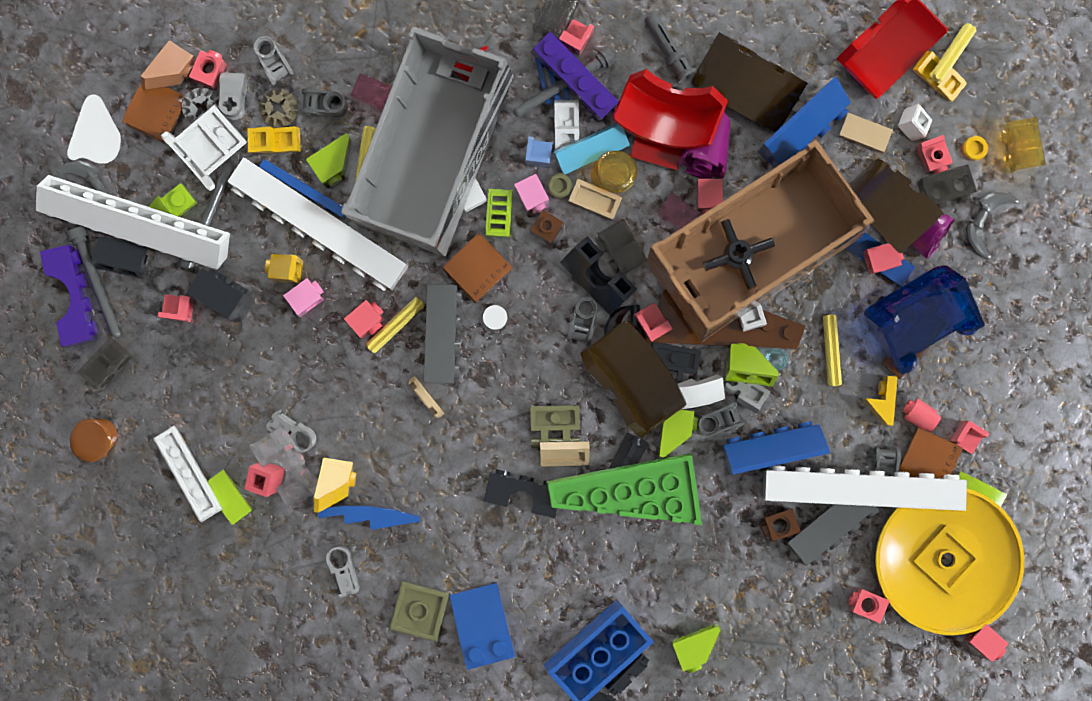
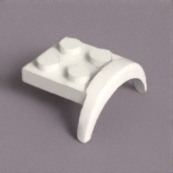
(206, 144)

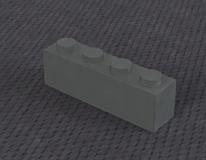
(441, 334)
(827, 529)

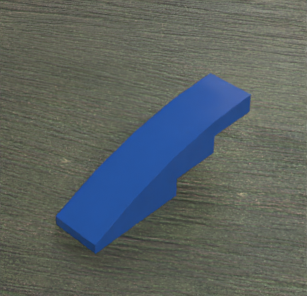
(378, 516)

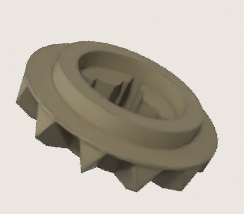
(278, 119)

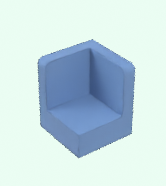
(538, 153)

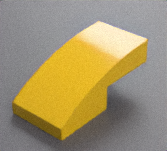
(949, 87)
(274, 140)

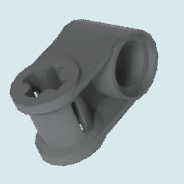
(317, 103)
(582, 322)
(723, 418)
(889, 466)

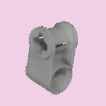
(273, 63)
(232, 91)

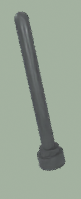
(603, 59)
(78, 239)
(191, 266)

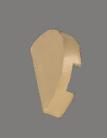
(425, 397)

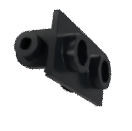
(629, 452)
(621, 681)

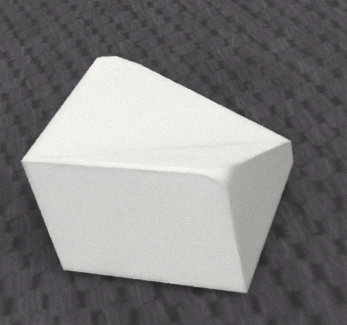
(915, 122)

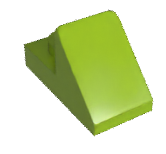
(175, 202)

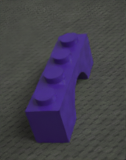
(575, 75)
(76, 325)

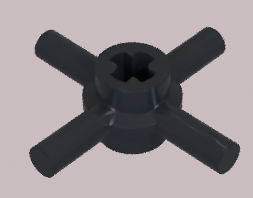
(742, 247)

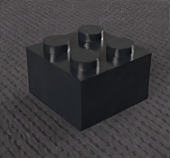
(218, 295)

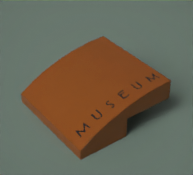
(154, 111)
(477, 268)
(929, 455)

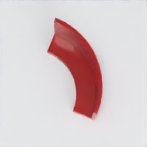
(892, 45)
(668, 115)

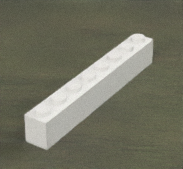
(132, 222)
(318, 224)
(864, 489)

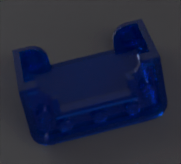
(923, 315)

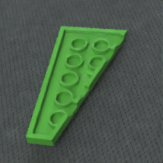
(641, 490)

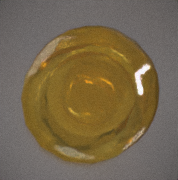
(614, 172)

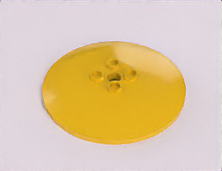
(969, 591)

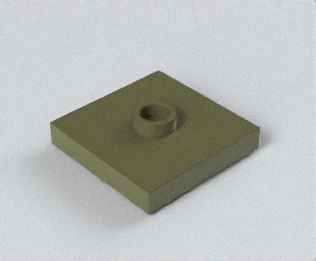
(419, 611)

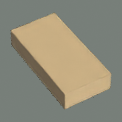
(865, 133)
(595, 199)
(564, 453)

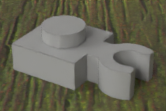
(749, 395)

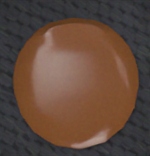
(92, 439)

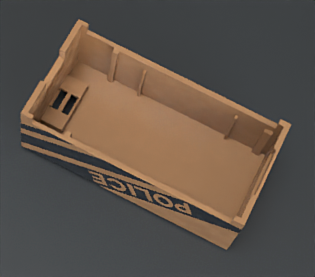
(797, 204)

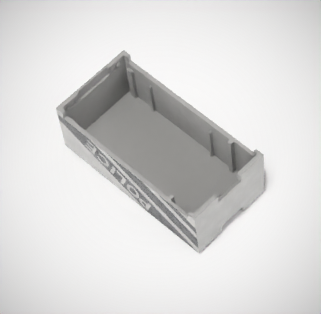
(429, 142)

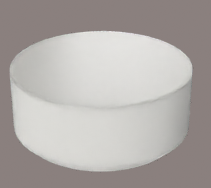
(495, 317)

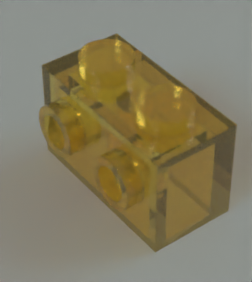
(1022, 145)

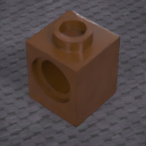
(546, 227)
(791, 524)

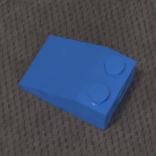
(482, 626)

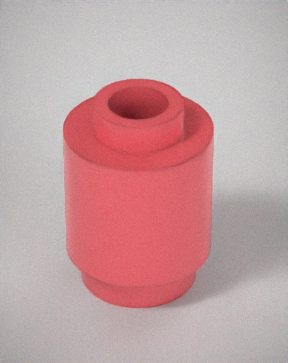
(921, 415)

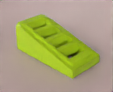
(498, 233)

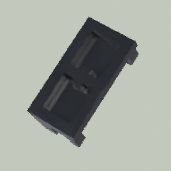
(120, 257)

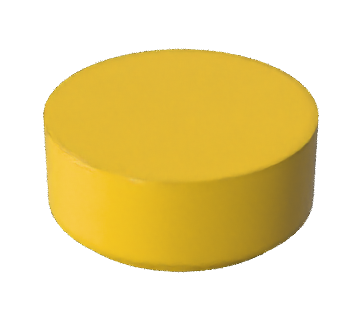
(974, 148)

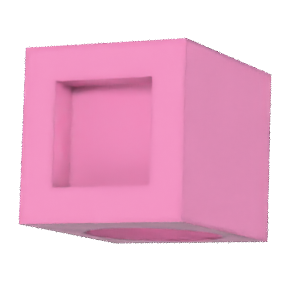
(532, 194)
(304, 296)

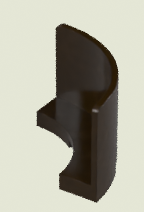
(749, 82)
(897, 209)
(636, 377)

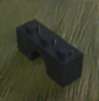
(584, 267)
(502, 486)

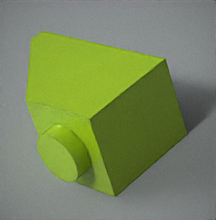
(331, 161)
(749, 366)
(676, 431)
(695, 648)

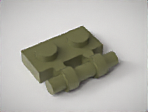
(554, 418)

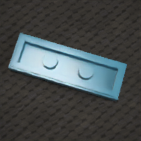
(591, 148)

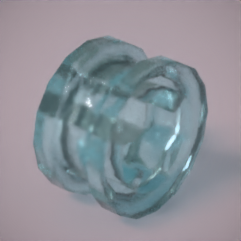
(776, 352)

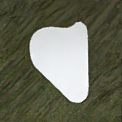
(94, 133)

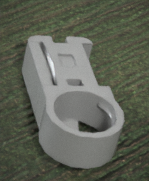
(293, 429)
(344, 574)

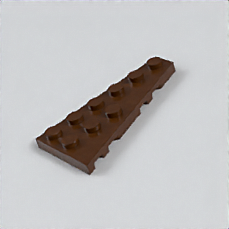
(776, 334)

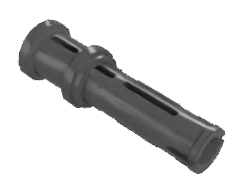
(675, 57)

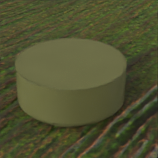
(559, 186)

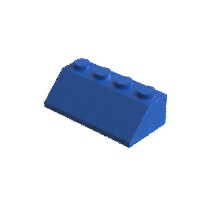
(806, 124)
(774, 449)
(598, 653)

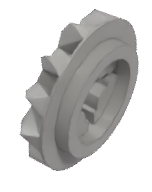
(198, 95)

